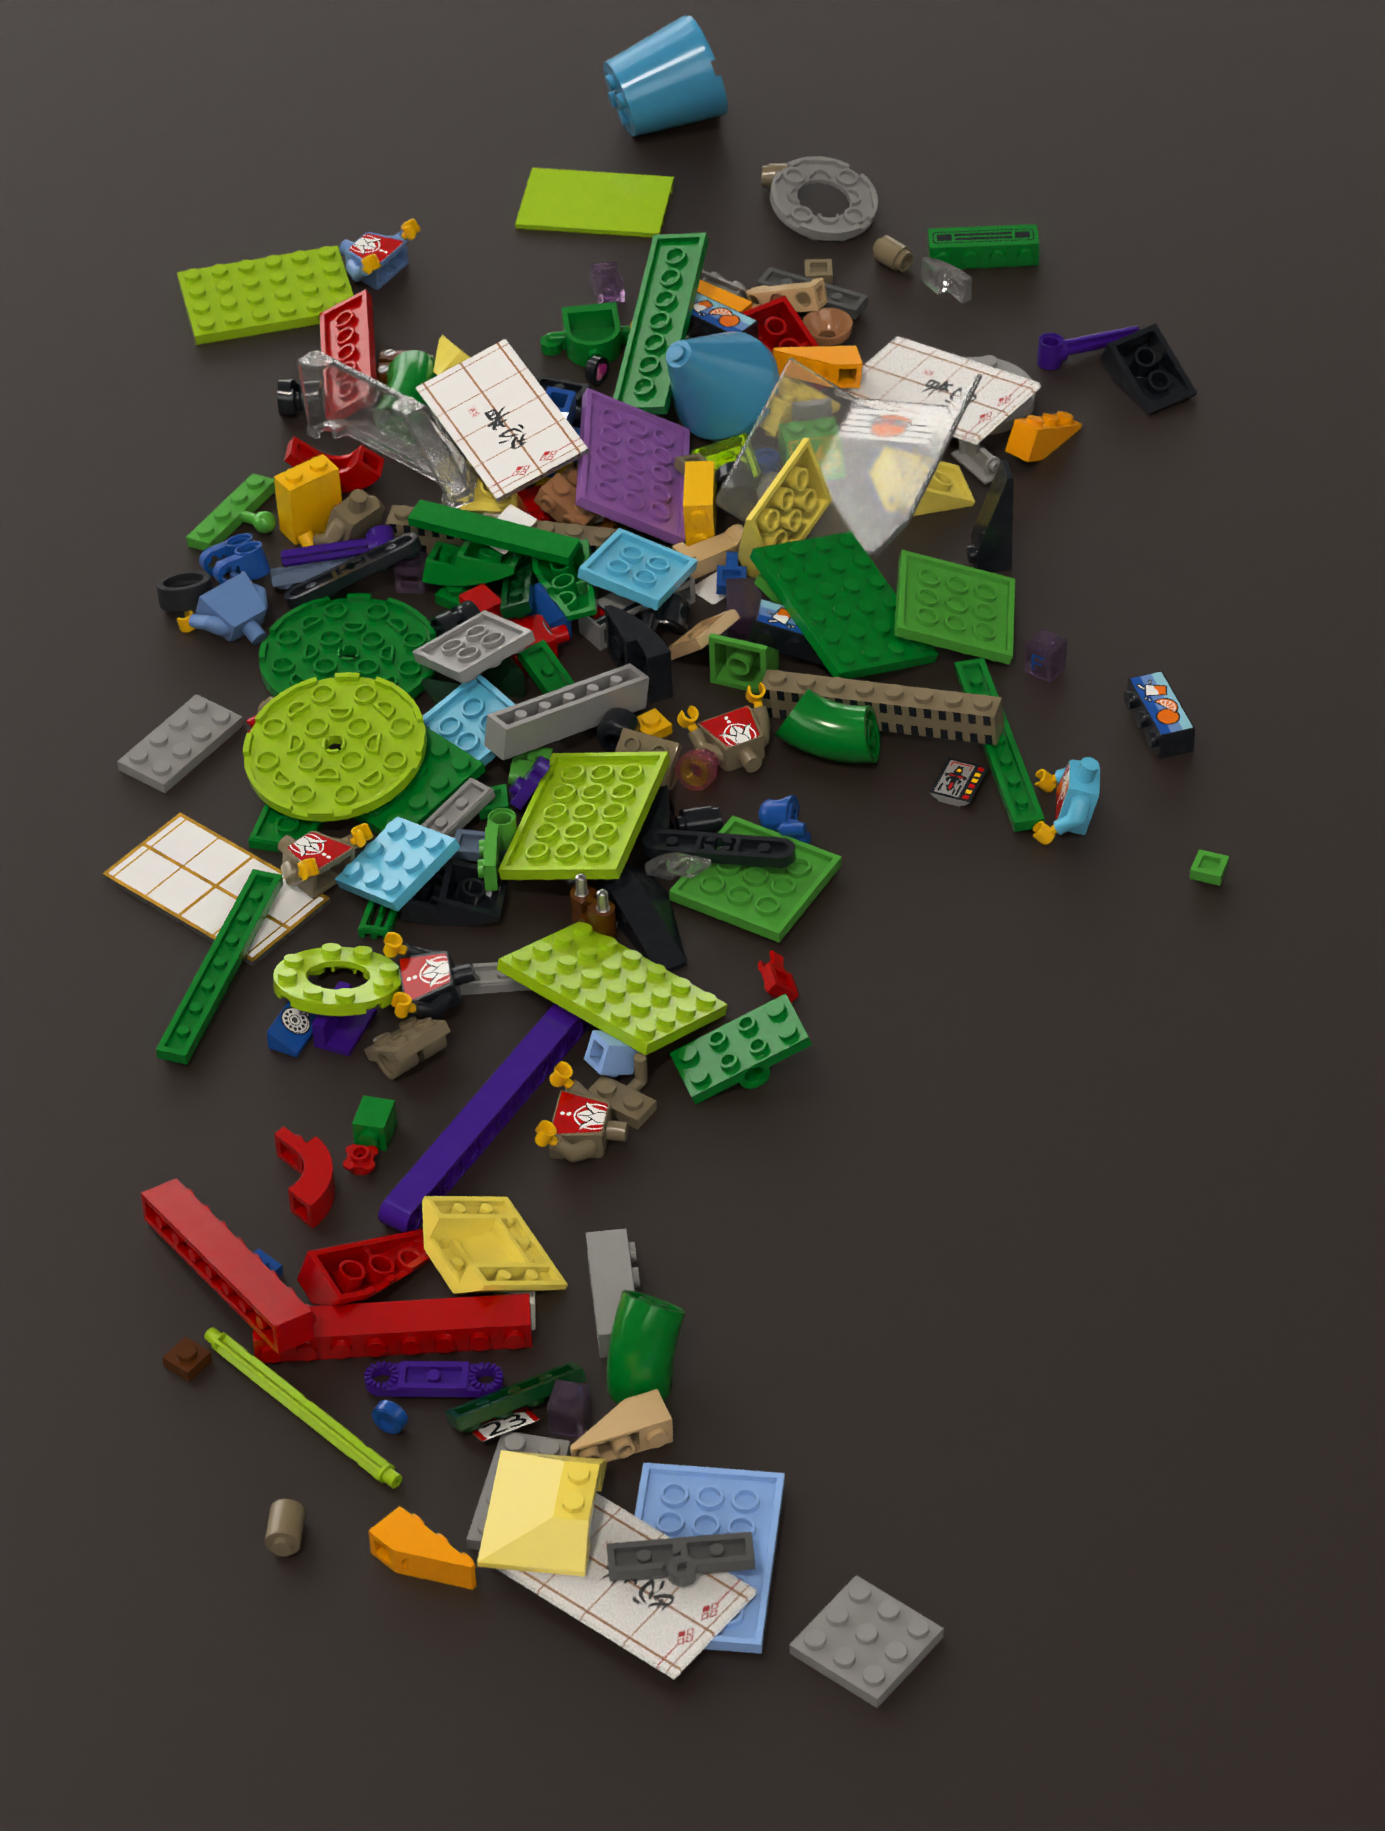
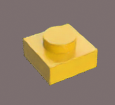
(654, 724)

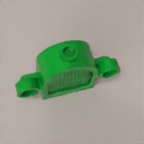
(587, 333)

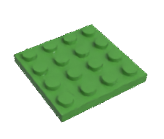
(955, 607)
(759, 897)

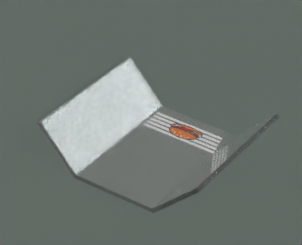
(869, 451)

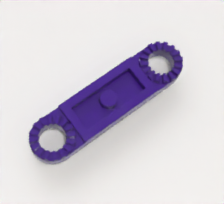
(433, 1379)

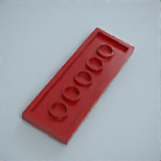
(349, 333)

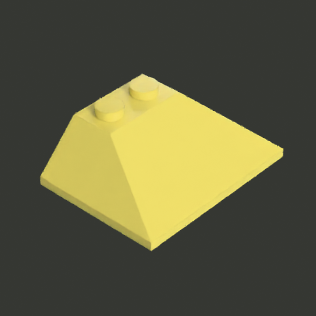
(485, 1246)
(541, 1513)

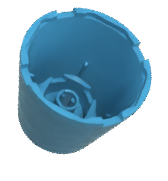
(665, 80)

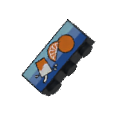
(714, 317)
(775, 628)
(1160, 715)

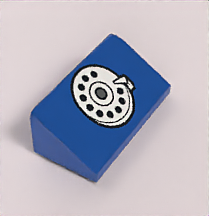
(290, 1031)

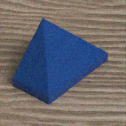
(548, 609)

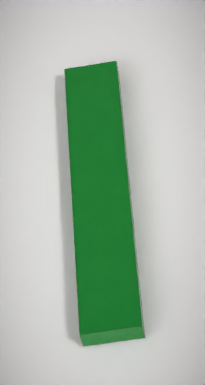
(494, 532)

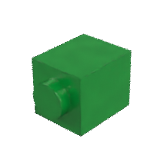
(375, 1122)

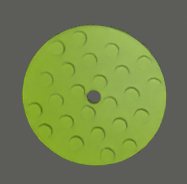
(378, 755)

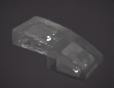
(945, 277)
(674, 864)

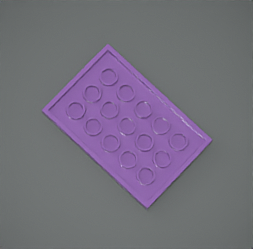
(631, 467)

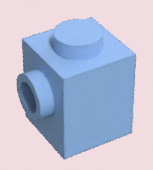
(609, 1055)

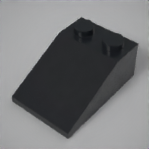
(1147, 370)

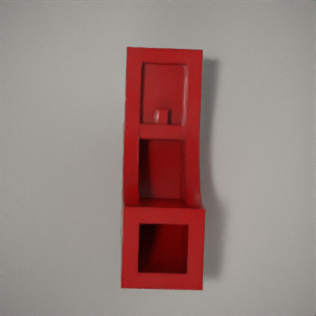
(355, 469)
(315, 1190)

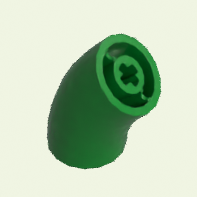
(410, 371)
(832, 730)
(642, 1346)

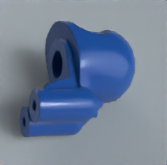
(782, 817)

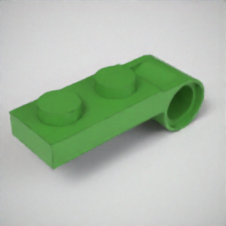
(498, 836)

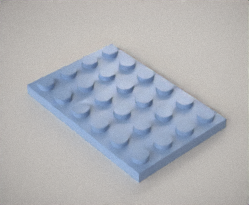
(720, 1501)

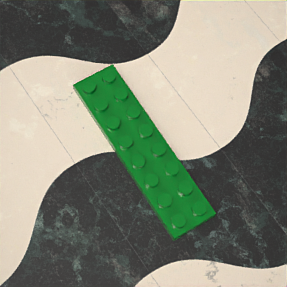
(660, 319)

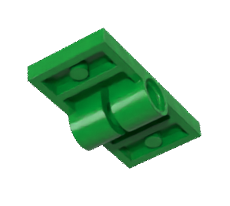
(741, 1050)

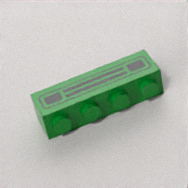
(985, 246)

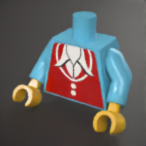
(1075, 798)

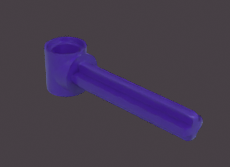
(1055, 349)
(339, 550)

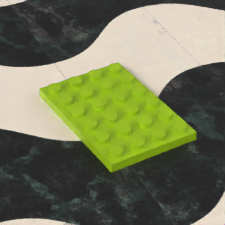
(263, 294)
(585, 816)
(612, 987)

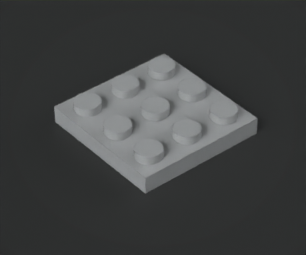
(474, 646)
(866, 1641)

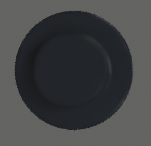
(699, 819)

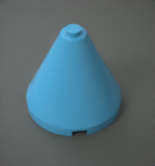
(720, 383)

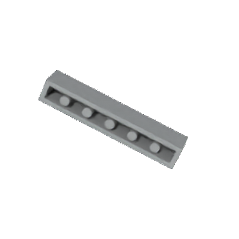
(564, 711)

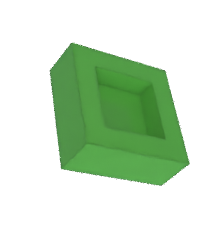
(1209, 867)

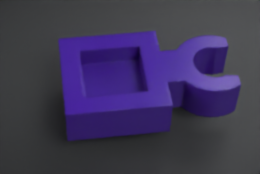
(524, 787)

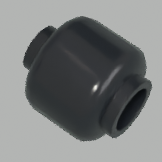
(612, 725)

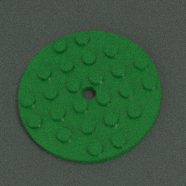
(321, 632)

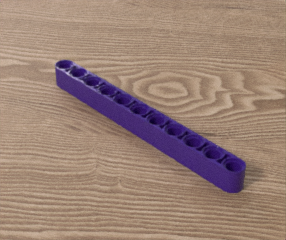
(483, 1117)

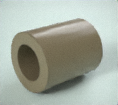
(285, 1527)

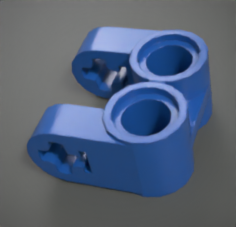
(239, 555)

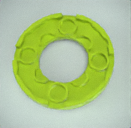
(292, 981)

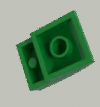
(468, 564)

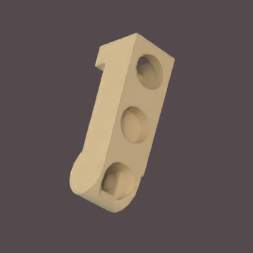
(802, 296)
(712, 550)

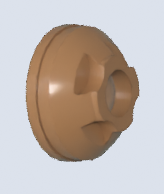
(829, 323)

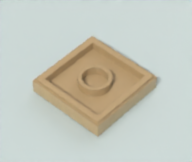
(698, 636)

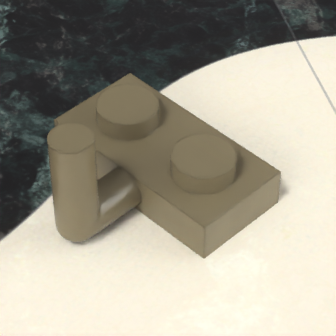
(627, 1101)

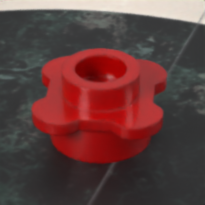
(360, 1159)

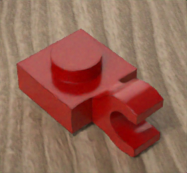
(776, 978)

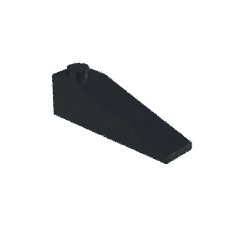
(993, 529)
(646, 916)

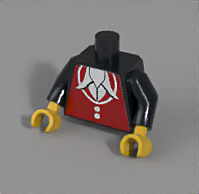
(427, 979)

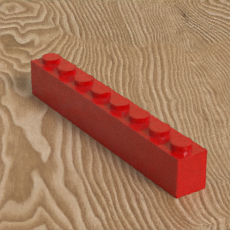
(228, 1266)
(411, 1328)

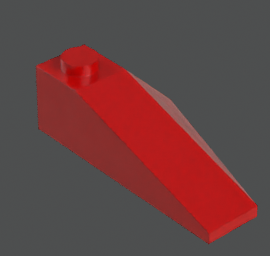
(780, 325)
(361, 1267)

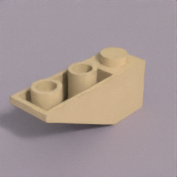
(627, 1429)

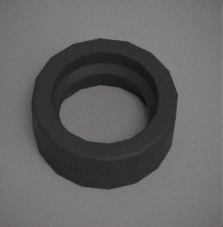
(182, 590)

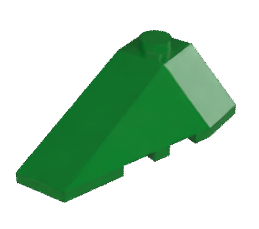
(570, 594)

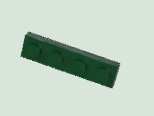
(518, 591)
(504, 1401)

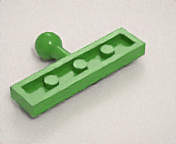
(234, 511)

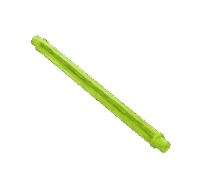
(303, 1408)

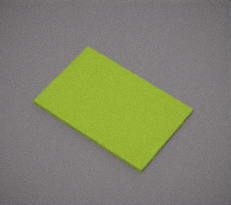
(594, 202)

